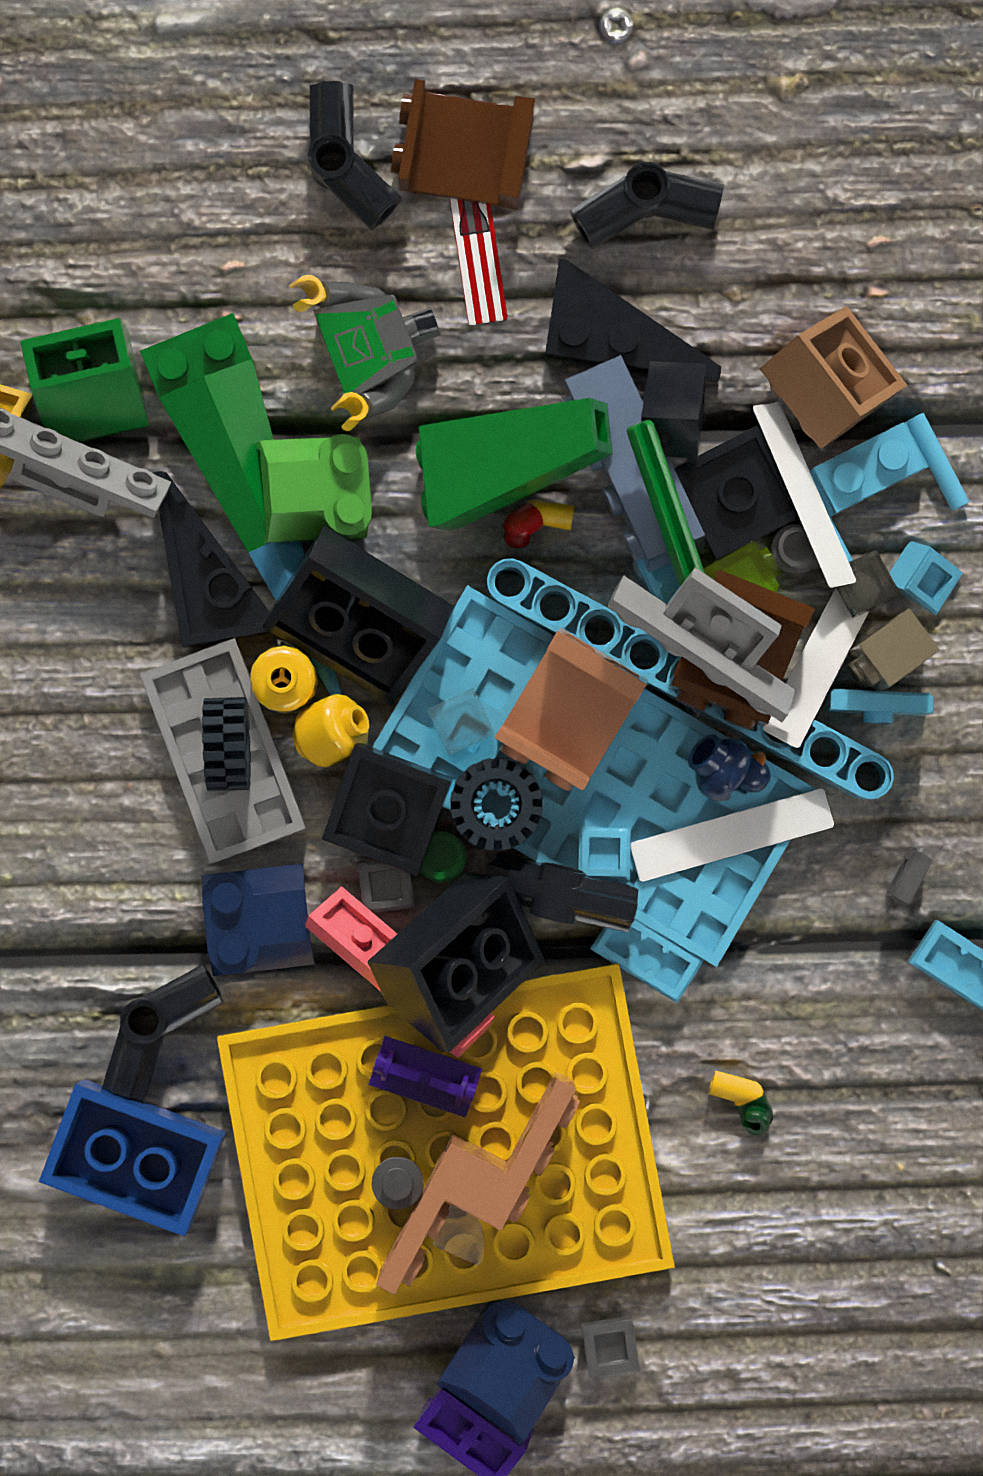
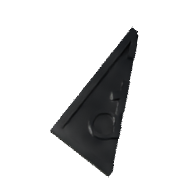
(598, 325)
(207, 587)

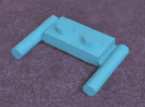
(884, 463)

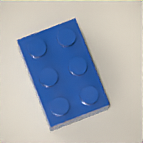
(132, 1157)

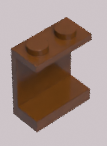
(463, 147)
(698, 690)

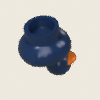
(725, 766)

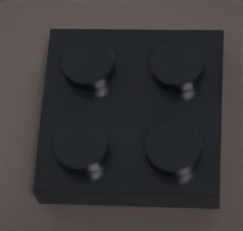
(737, 493)
(387, 808)

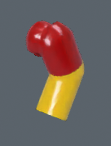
(531, 517)

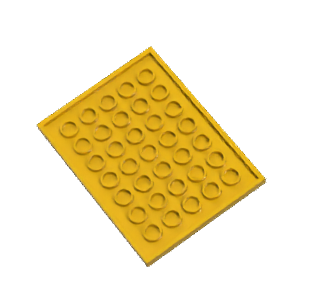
(318, 1131)

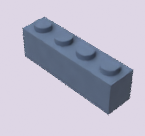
(626, 490)

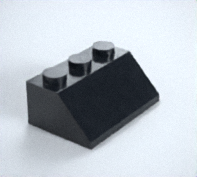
(358, 616)
(458, 959)

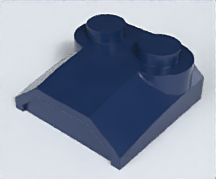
(256, 919)
(508, 1367)

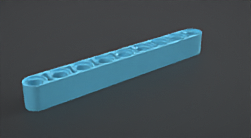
(583, 609)

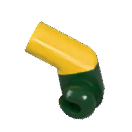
(748, 1099)

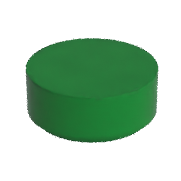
(444, 857)

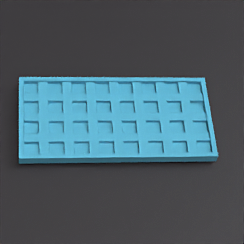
(636, 785)

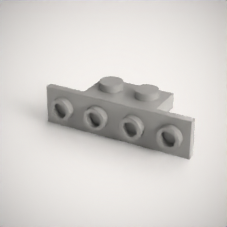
(76, 471)
(712, 632)

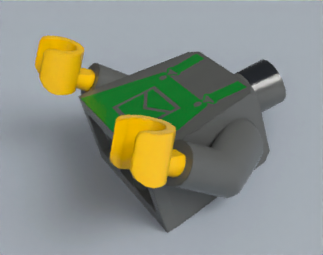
(366, 343)

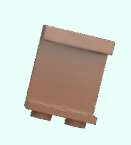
(570, 711)

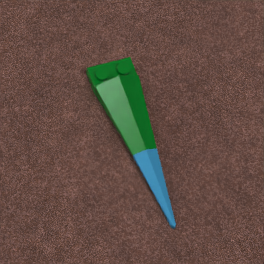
(220, 413)

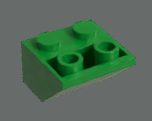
(86, 381)

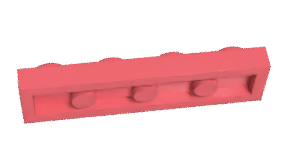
(357, 936)

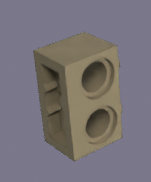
(891, 652)

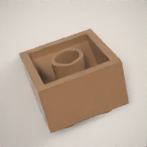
(832, 376)

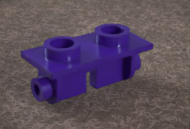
(425, 1076)

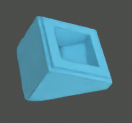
(924, 576)

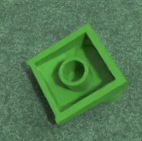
(315, 486)

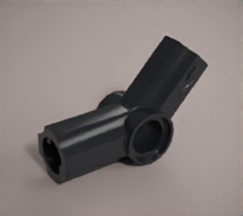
(333, 131)
(617, 207)
(567, 893)
(175, 1005)

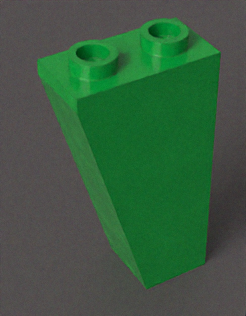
(504, 456)

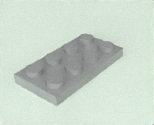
(224, 819)

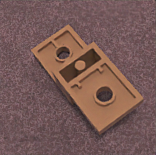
(479, 1183)

